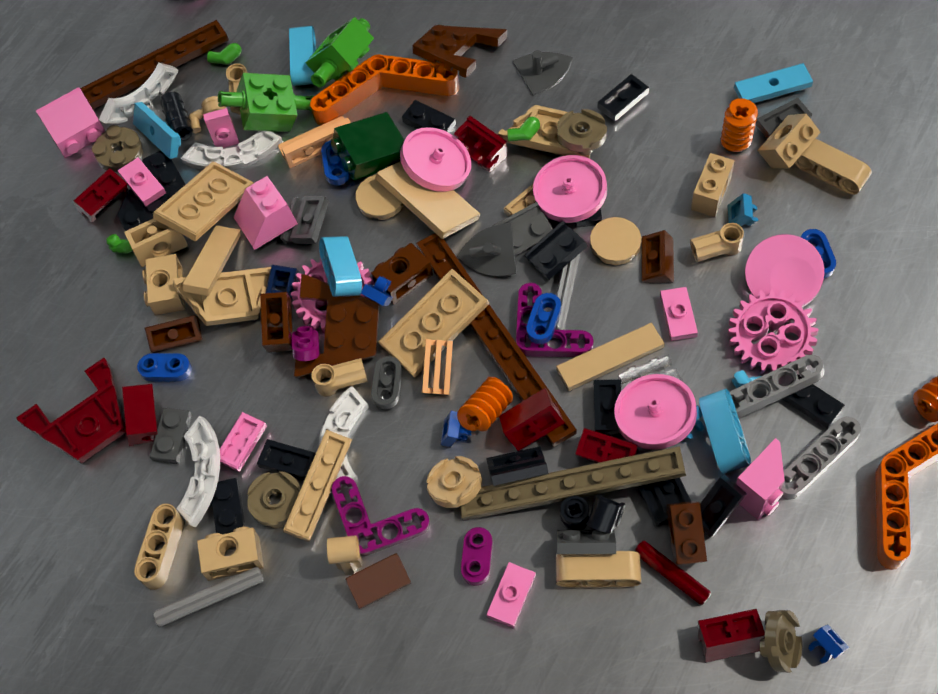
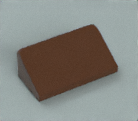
(657, 258)
(173, 333)
(378, 581)

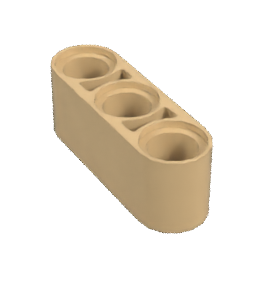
(834, 167)
(161, 559)
(598, 570)

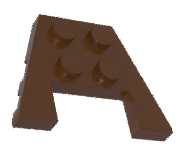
(451, 42)
(349, 326)

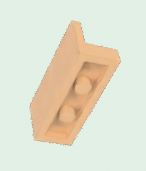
(309, 143)

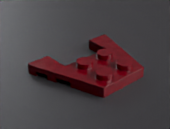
(88, 424)

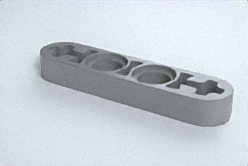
(776, 391)
(819, 458)

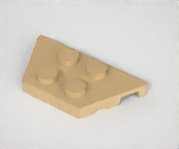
(546, 136)
(232, 297)

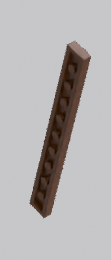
(496, 337)

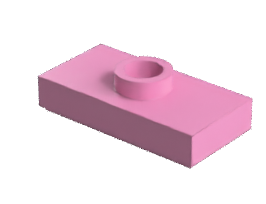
(221, 128)
(142, 181)
(678, 313)
(241, 441)
(511, 595)

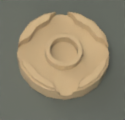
(376, 200)
(615, 240)
(454, 482)

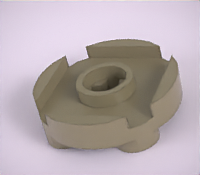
(112, 138)
(582, 141)
(259, 501)
(780, 641)

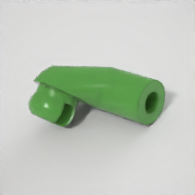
(226, 56)
(526, 131)
(118, 245)

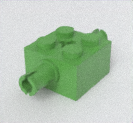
(340, 51)
(265, 102)

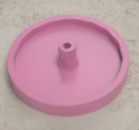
(435, 159)
(570, 188)
(787, 265)
(655, 411)

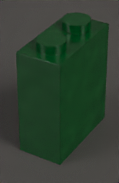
(368, 145)

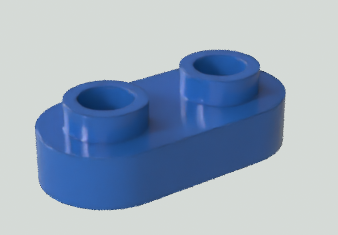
(333, 166)
(822, 245)
(543, 320)
(163, 367)

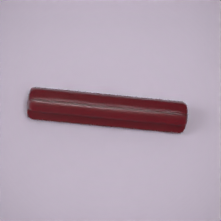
(673, 573)

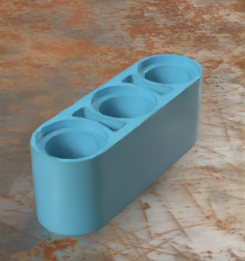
(301, 46)
(340, 266)
(725, 431)

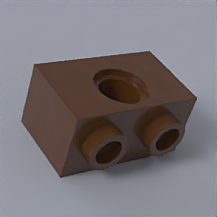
(416, 269)
(276, 321)
(686, 532)

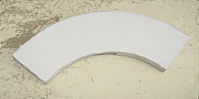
(120, 109)
(237, 157)
(341, 421)
(202, 486)

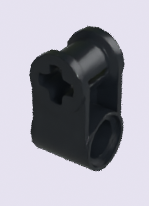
(605, 514)

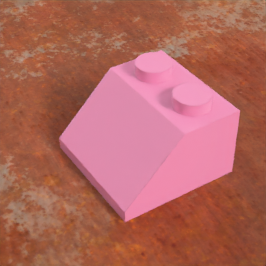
(71, 122)
(263, 213)
(763, 482)

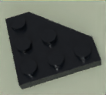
(163, 169)

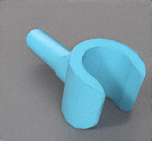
(741, 378)

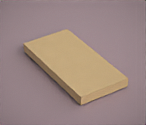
(202, 201)
(440, 211)
(437, 316)

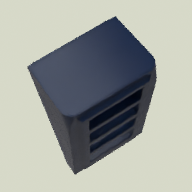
(285, 272)

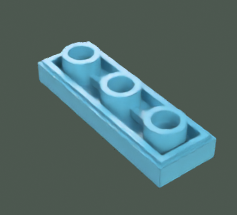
(774, 83)
(156, 130)

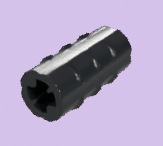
(176, 114)

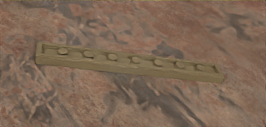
(576, 481)

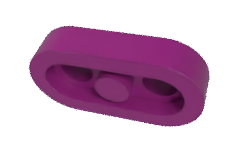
(305, 344)
(477, 555)

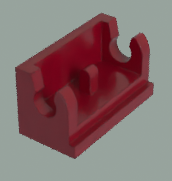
(483, 144)
(100, 194)
(139, 414)
(531, 419)
(603, 448)
(731, 635)

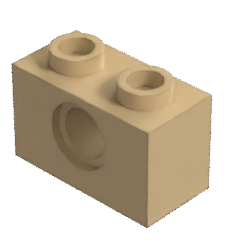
(789, 141)
(712, 185)
(154, 240)
(158, 272)
(213, 548)

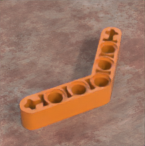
(382, 72)
(898, 485)

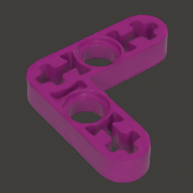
(563, 335)
(364, 526)

